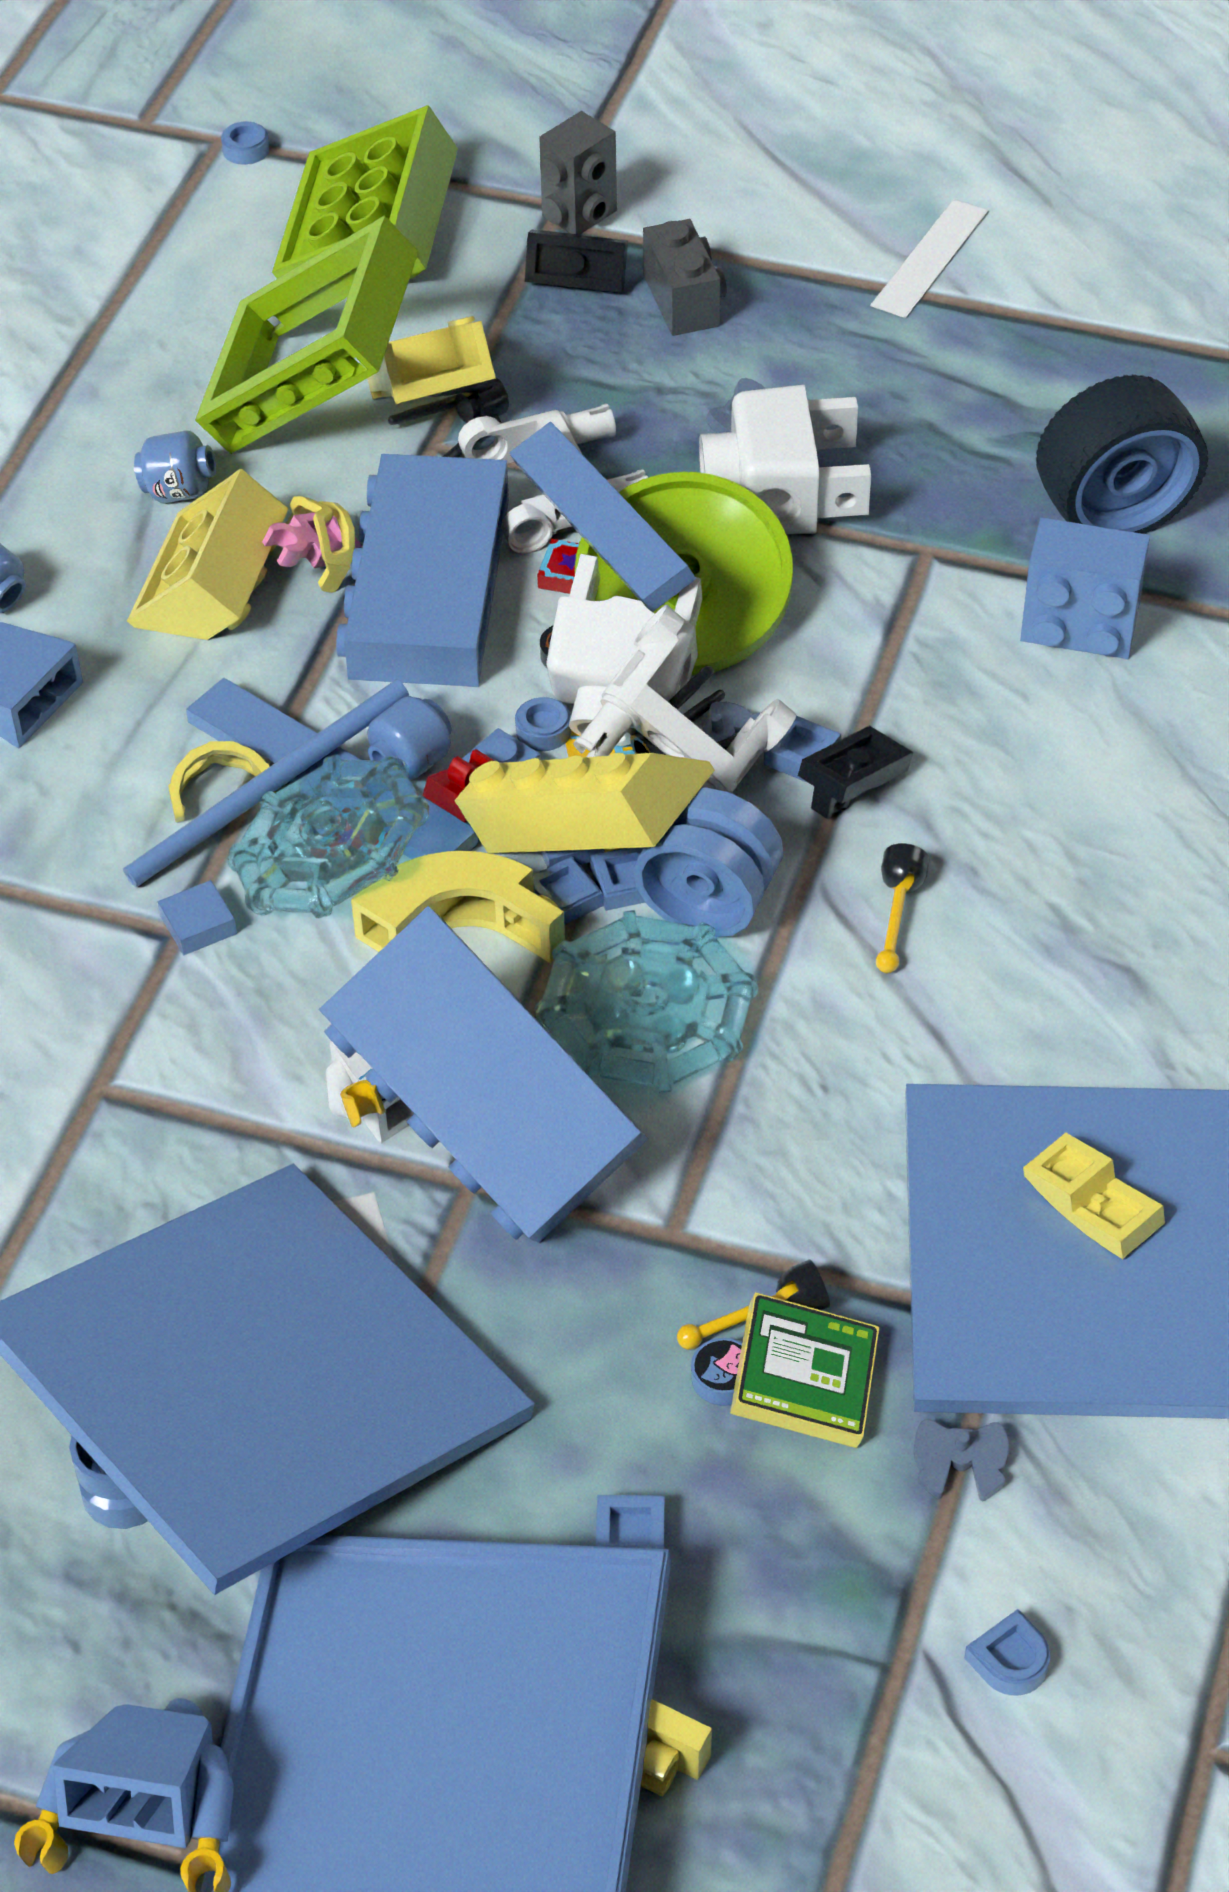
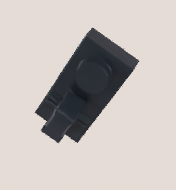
(576, 260)
(851, 768)

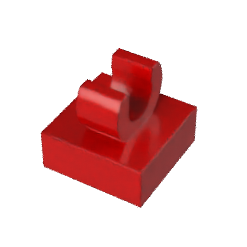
(446, 785)

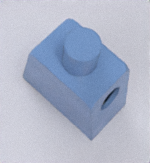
(35, 680)

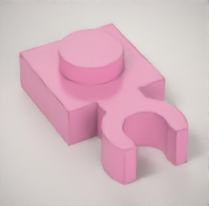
(301, 540)

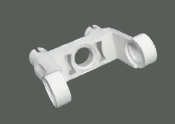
(577, 428)
(634, 704)

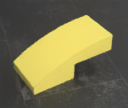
(1085, 1191)

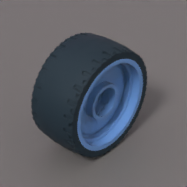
(1122, 455)

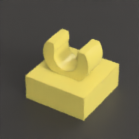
(673, 1745)

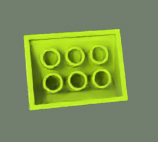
(381, 171)

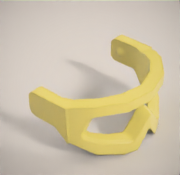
(336, 561)
(202, 757)

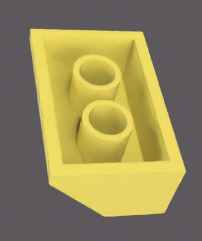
(210, 561)

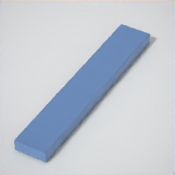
(602, 517)
(239, 716)

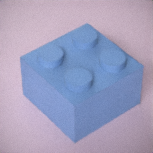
(1084, 587)

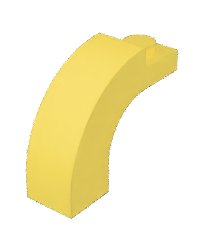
(463, 891)

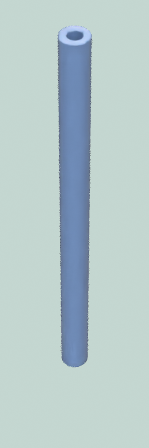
(268, 780)

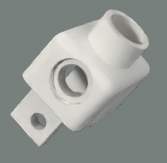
(777, 458)
(598, 637)

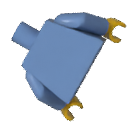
(138, 1779)

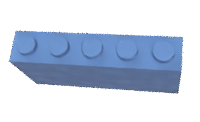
(425, 570)
(480, 1077)

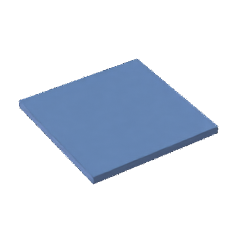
(1027, 1307)
(255, 1374)
(442, 1717)

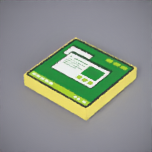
(805, 1370)

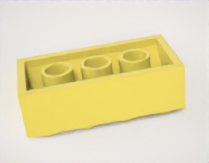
(579, 801)

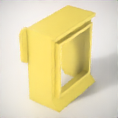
(434, 362)

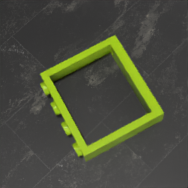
(253, 400)

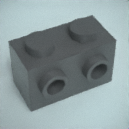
(578, 173)
(682, 276)

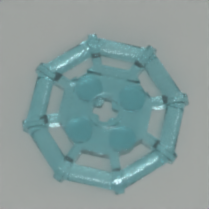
(328, 835)
(653, 1026)

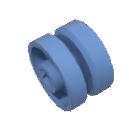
(711, 863)

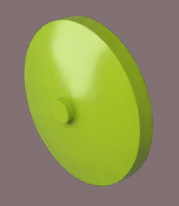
(726, 542)

